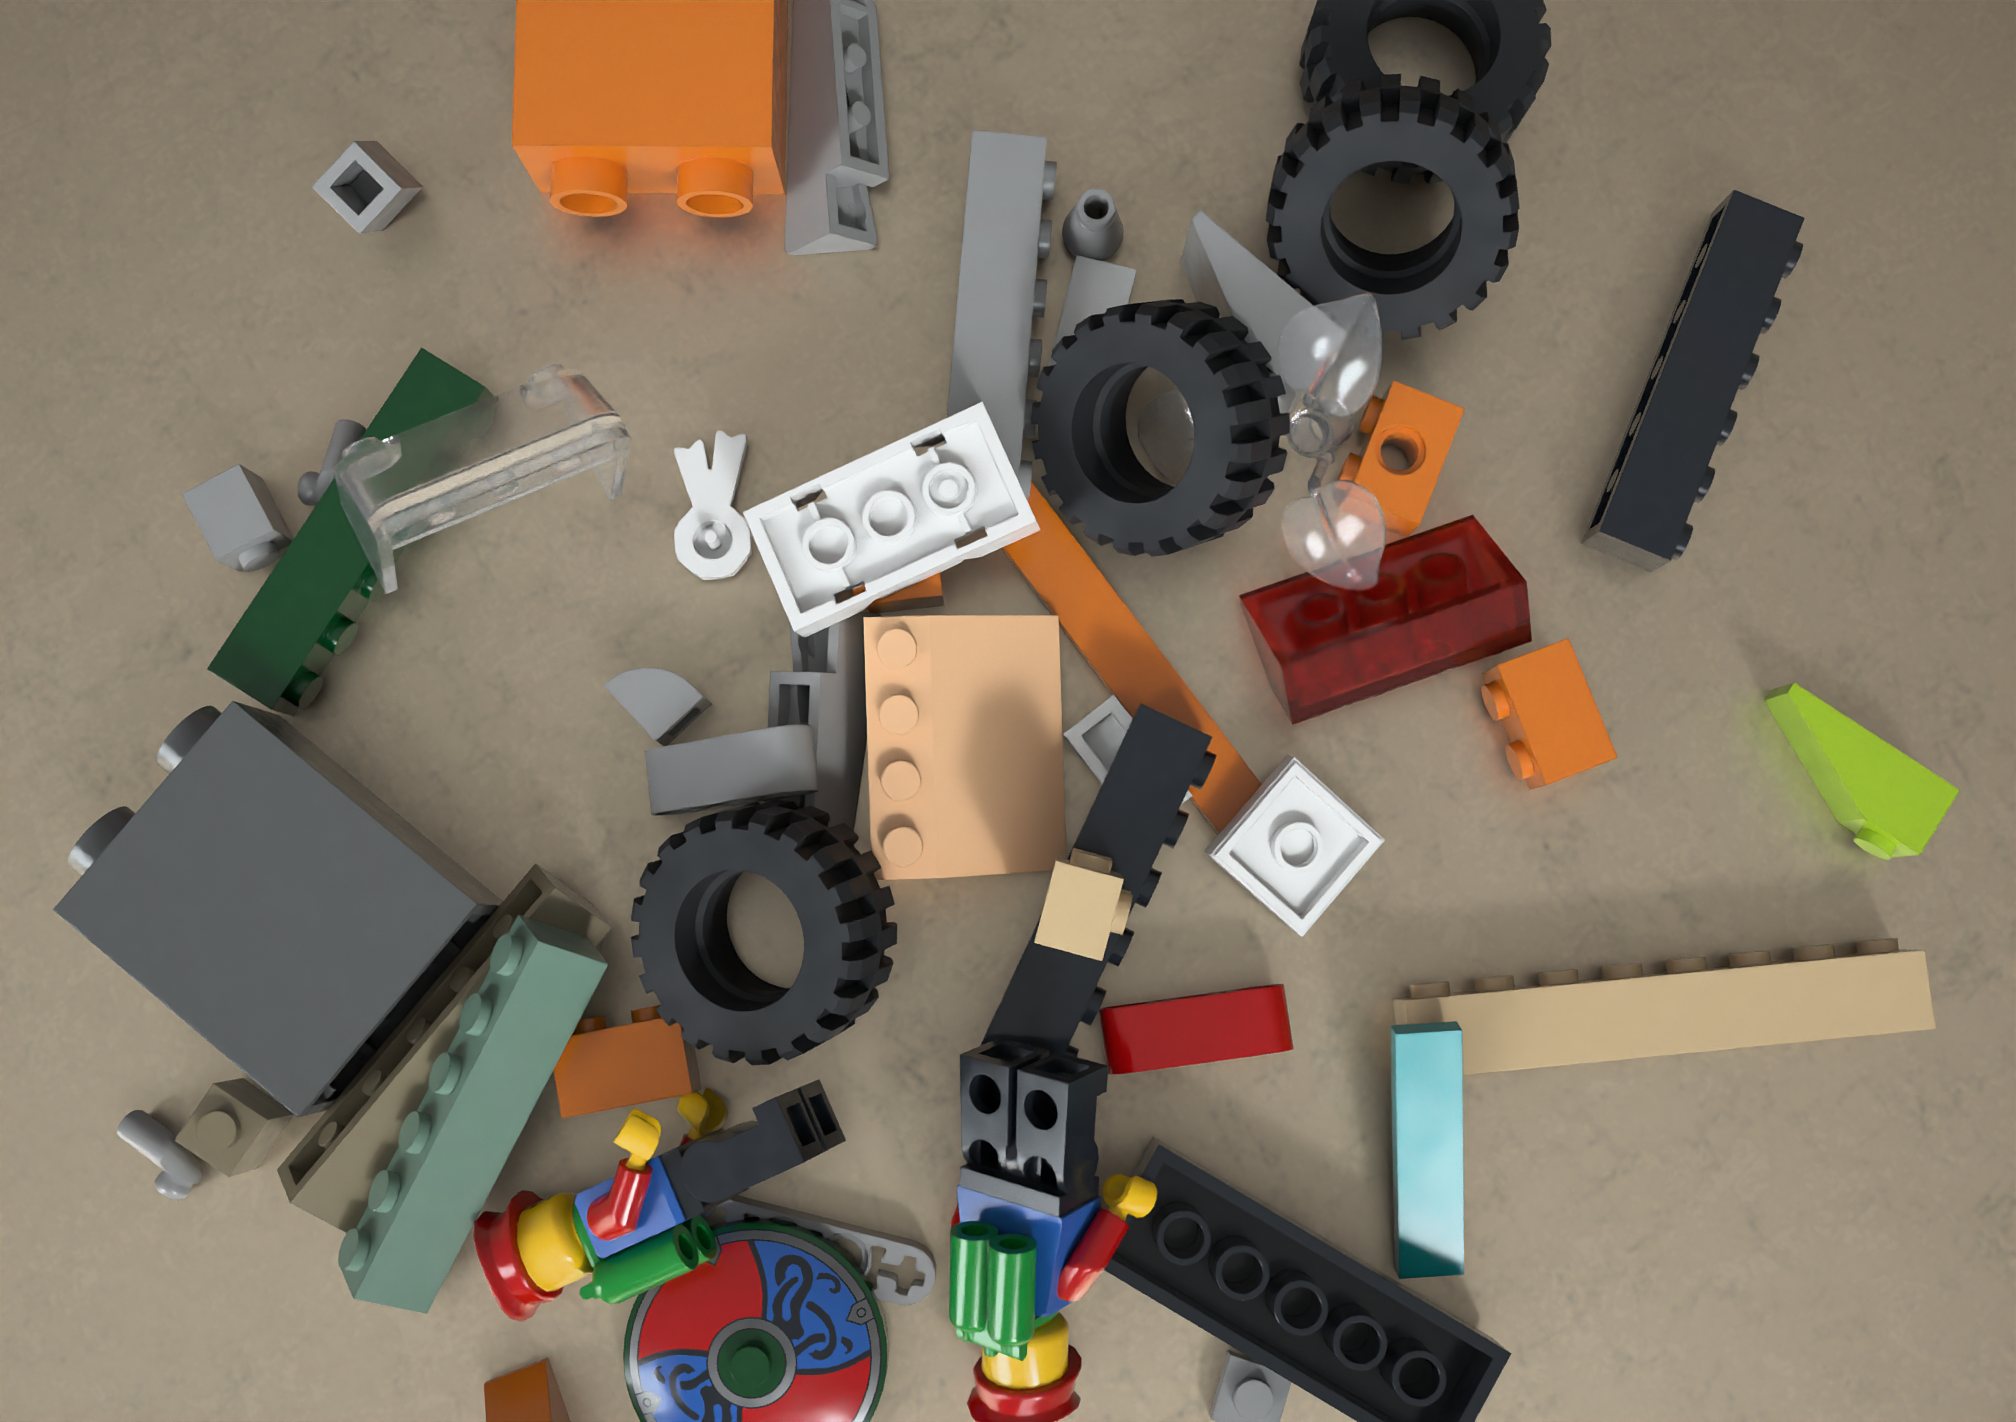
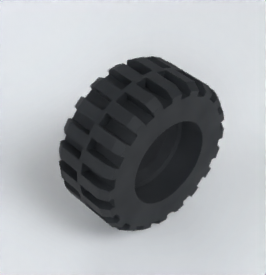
(1499, 34)
(1410, 127)
(1088, 442)
(690, 948)

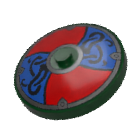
(760, 1333)

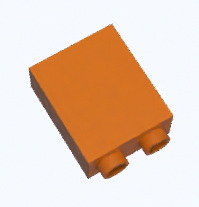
(651, 101)

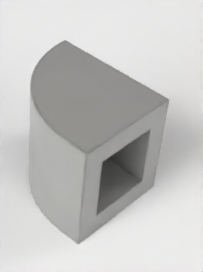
(658, 701)

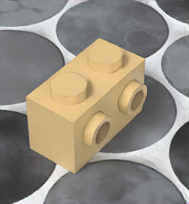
(1083, 905)

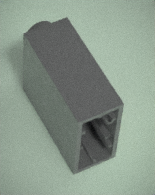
(273, 903)

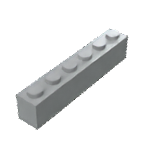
(1000, 285)

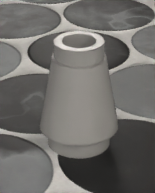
(1093, 226)

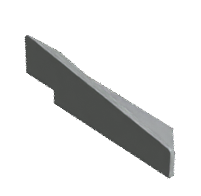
(834, 127)
(831, 696)

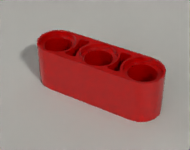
(1196, 1029)

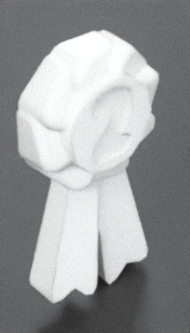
(712, 536)

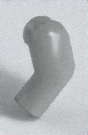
(314, 484)
(158, 1144)

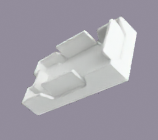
(890, 519)

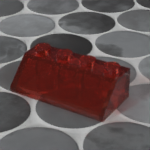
(1435, 608)

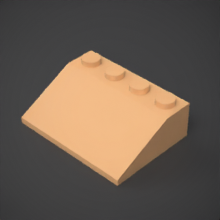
(964, 744)

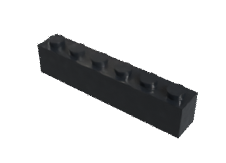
(1694, 382)
(1128, 823)

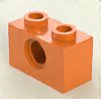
(1424, 431)

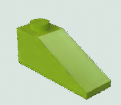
(1861, 777)

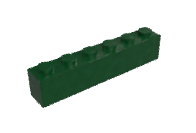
(324, 576)

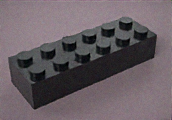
(1300, 1301)

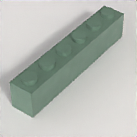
(470, 1115)

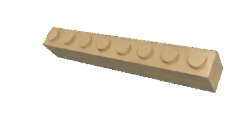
(1681, 1008)

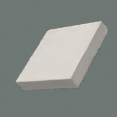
(1294, 845)

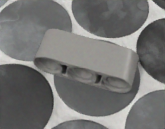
(731, 770)

